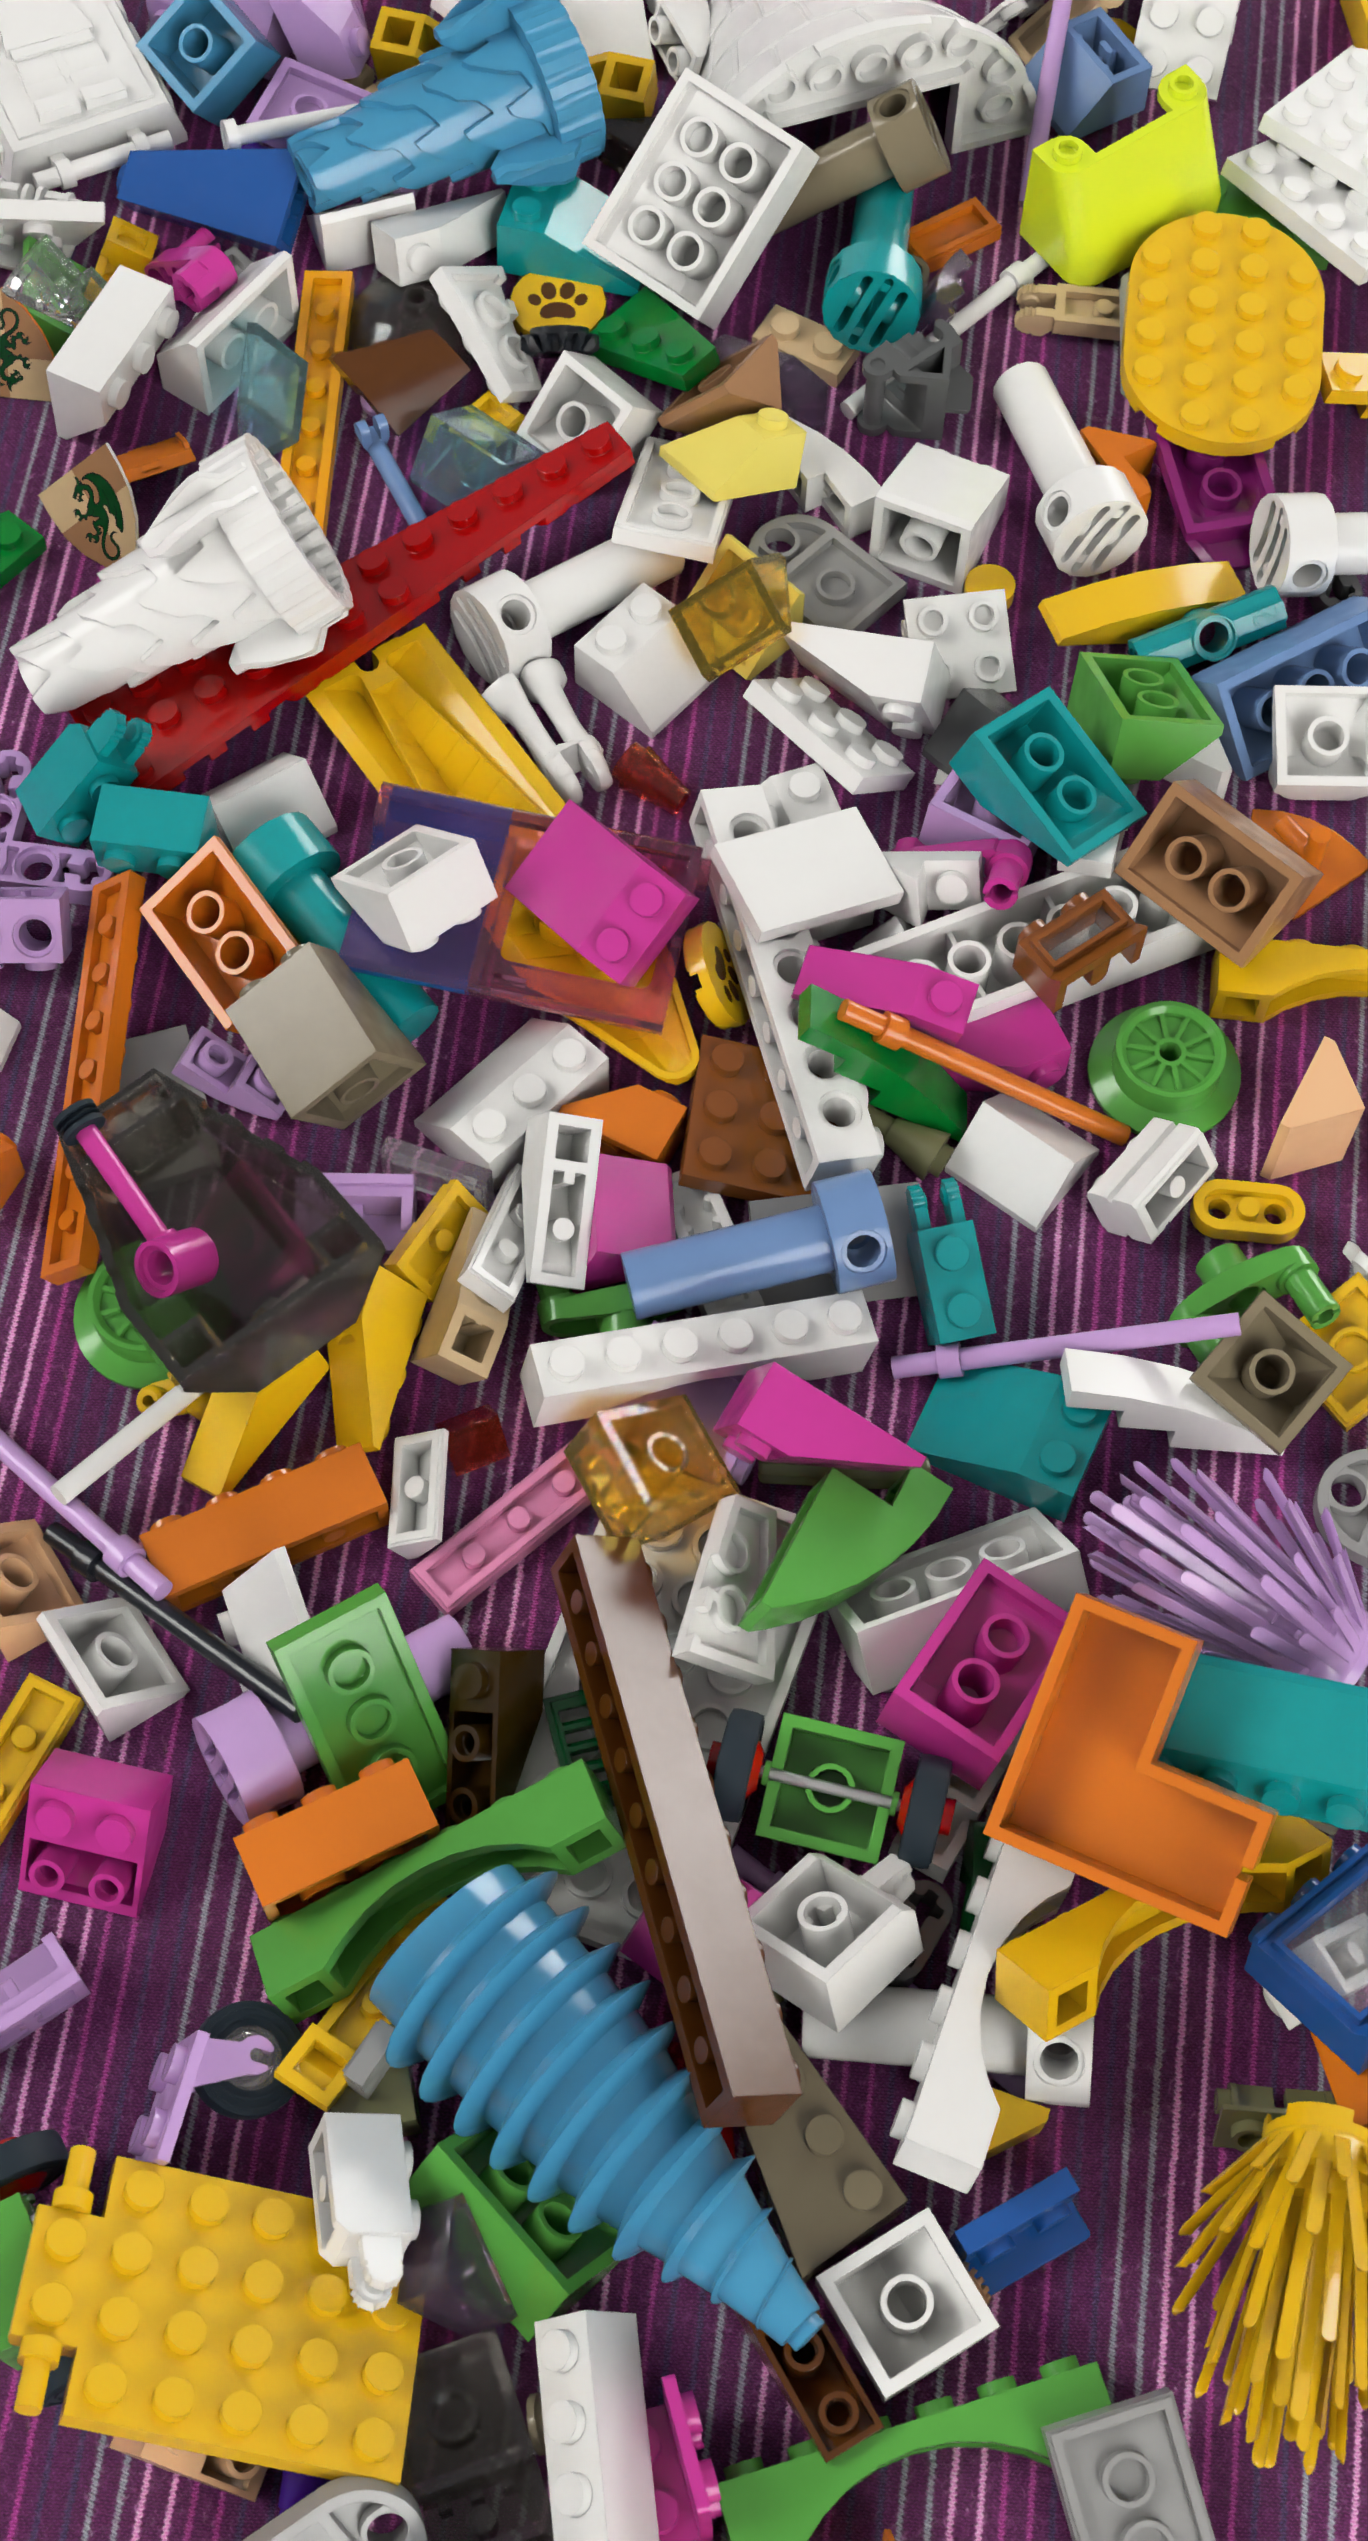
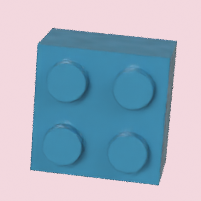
(208, 54)

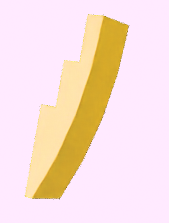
(1137, 602)

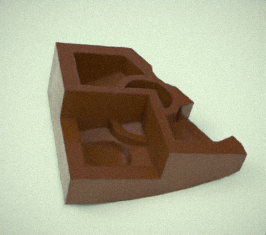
(402, 375)

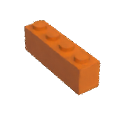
(296, 1508)

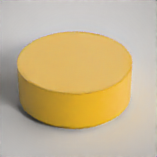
(991, 577)

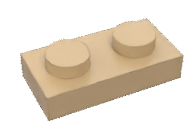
(808, 343)

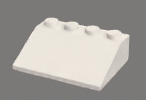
(701, 198)

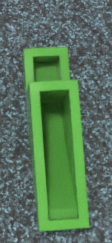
(842, 1545)

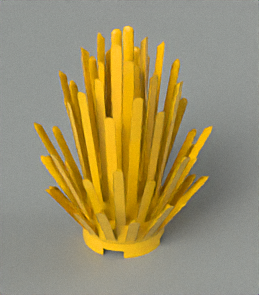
(1301, 2295)

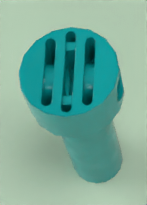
(875, 283)
(294, 872)

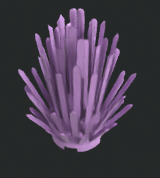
(1242, 1588)

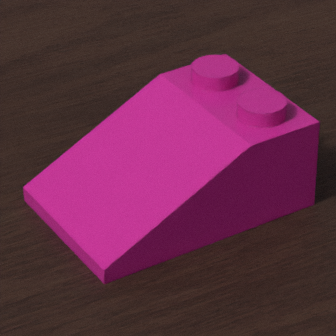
(601, 895)
(793, 1422)
(977, 1674)

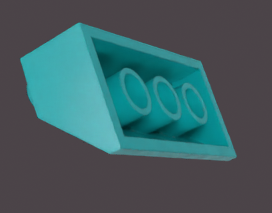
(1276, 1739)

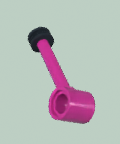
(169, 1258)

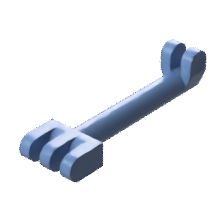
(375, 442)

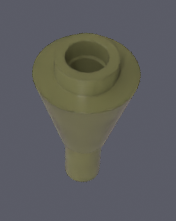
(916, 1145)

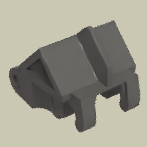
(923, 389)

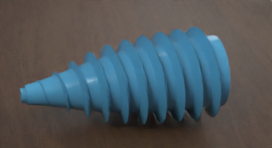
(582, 2091)

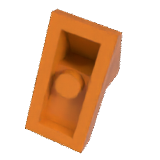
(1126, 453)

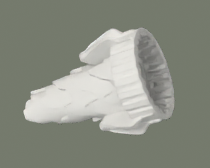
(218, 567)

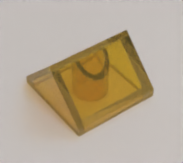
(736, 615)

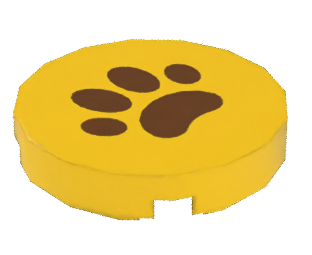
(556, 301)
(721, 993)

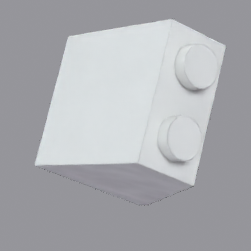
(936, 516)

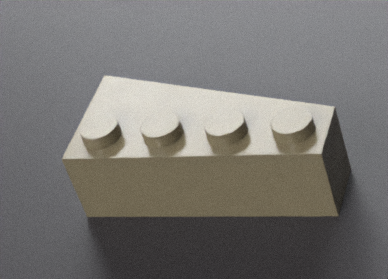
(820, 2176)

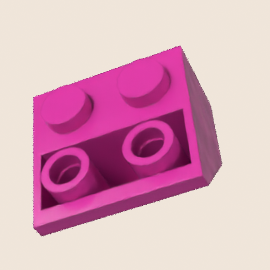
(93, 1831)

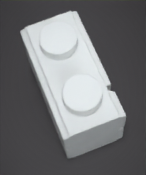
(1152, 1180)

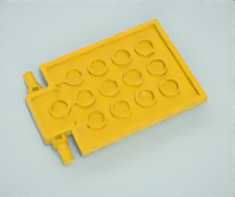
(210, 2325)

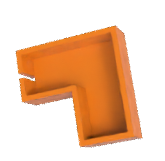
(1092, 1782)

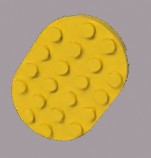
(1223, 334)

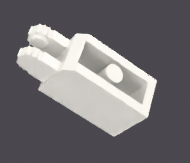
(364, 2200)

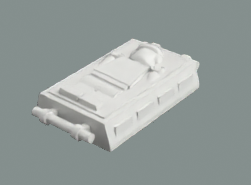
(76, 92)

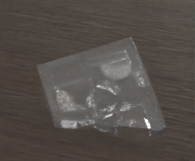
(53, 283)

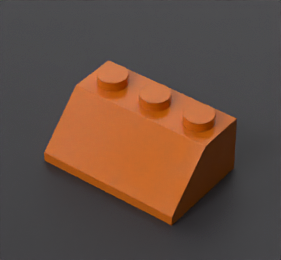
(217, 927)
(335, 1836)

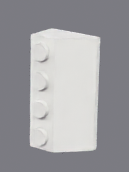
(903, 1606)

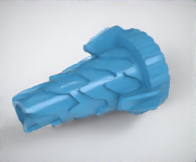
(497, 95)

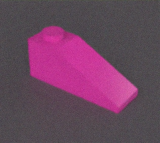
(922, 994)
(1020, 1041)

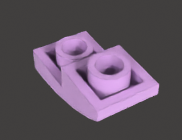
(227, 1075)

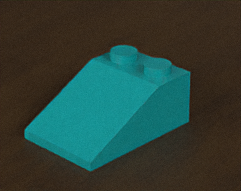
(545, 231)
(1047, 779)
(1011, 1435)

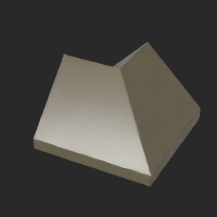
(1271, 1373)

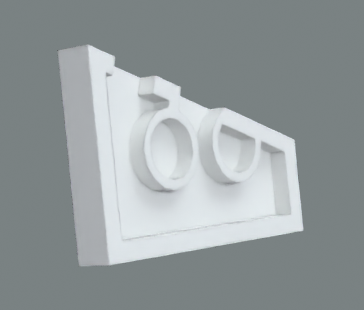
(487, 330)
(727, 1577)

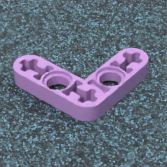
(18, 855)

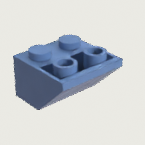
(1099, 76)

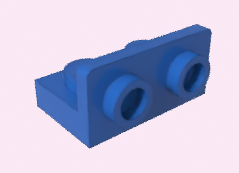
(1023, 2232)

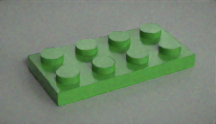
(362, 1693)

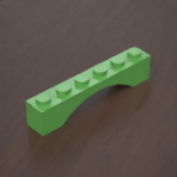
(325, 1947)
(795, 2495)

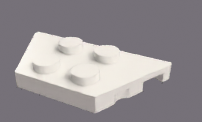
(60, 220)

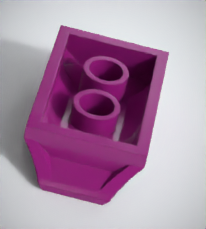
(1213, 498)

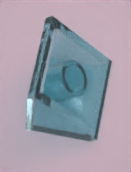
(270, 390)
(467, 452)

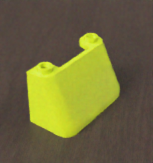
(1098, 208)

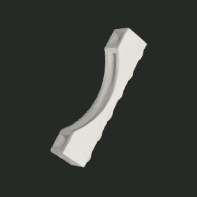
(602, 1370)
(954, 2108)

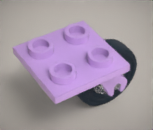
(228, 2066)

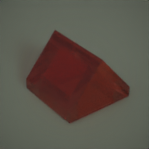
(474, 1439)

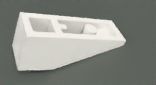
(446, 234)
(559, 1197)

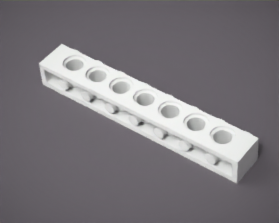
(764, 974)

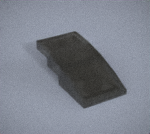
(471, 2448)

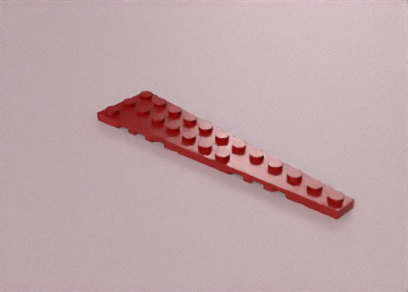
(206, 704)

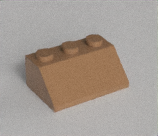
(1217, 871)

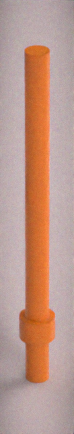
(895, 1033)

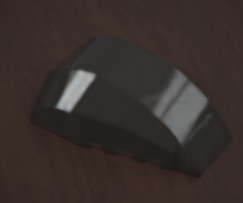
(284, 1236)

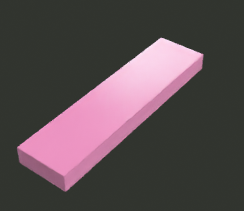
(501, 1535)

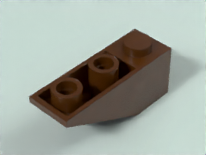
(819, 2389)

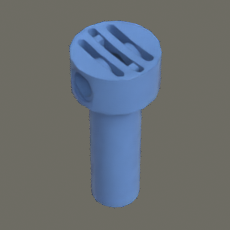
(838, 1235)

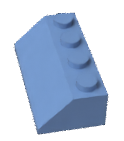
(1314, 652)

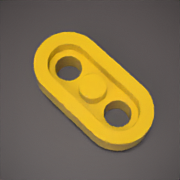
(1245, 1211)

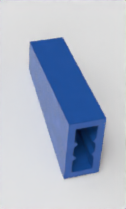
(230, 192)

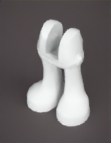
(544, 684)

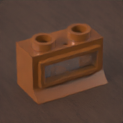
(1076, 945)

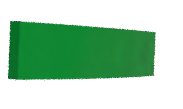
(896, 1079)

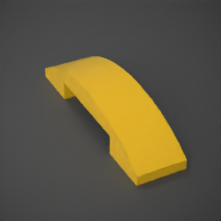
(322, 2052)

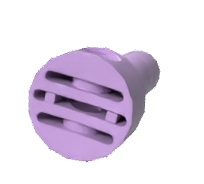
(261, 1752)

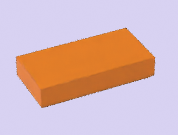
(961, 227)

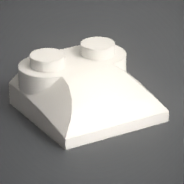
(1319, 742)

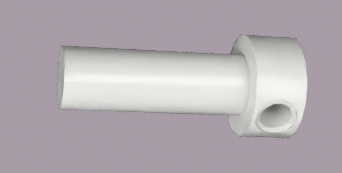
(1086, 508)
(1304, 543)
(511, 621)
(897, 2022)

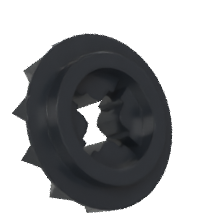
(553, 339)

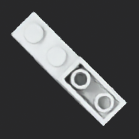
(680, 33)

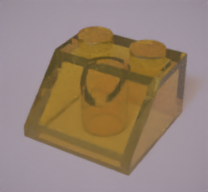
(649, 1468)

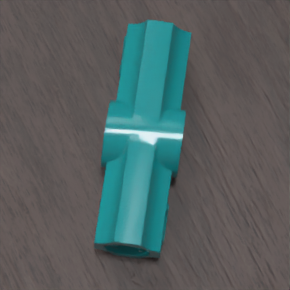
(1235, 624)

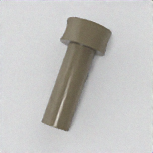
(895, 143)

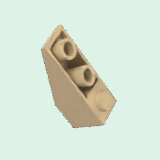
(461, 1327)

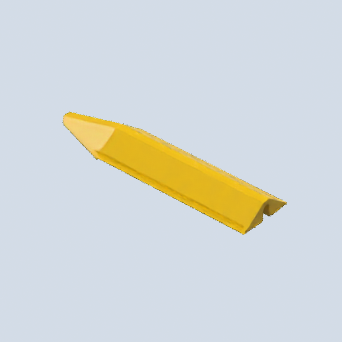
(433, 731)

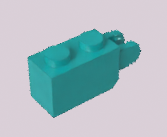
(67, 781)
(947, 1269)

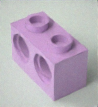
(38, 903)

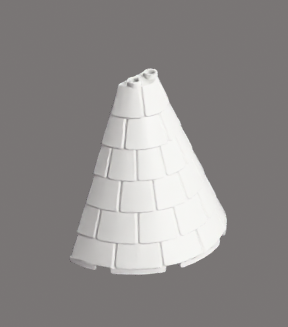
(833, 55)

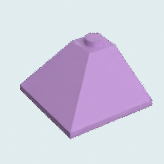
(326, 34)

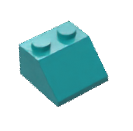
(149, 829)

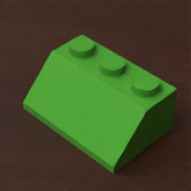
(1141, 713)
(529, 2242)

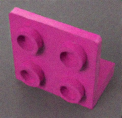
(683, 2486)

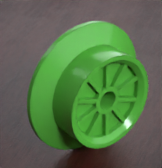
(1164, 1065)
(108, 1336)

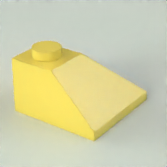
(740, 455)

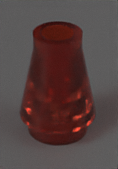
(649, 778)

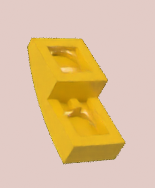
(127, 247)

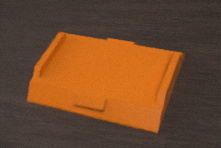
(156, 458)

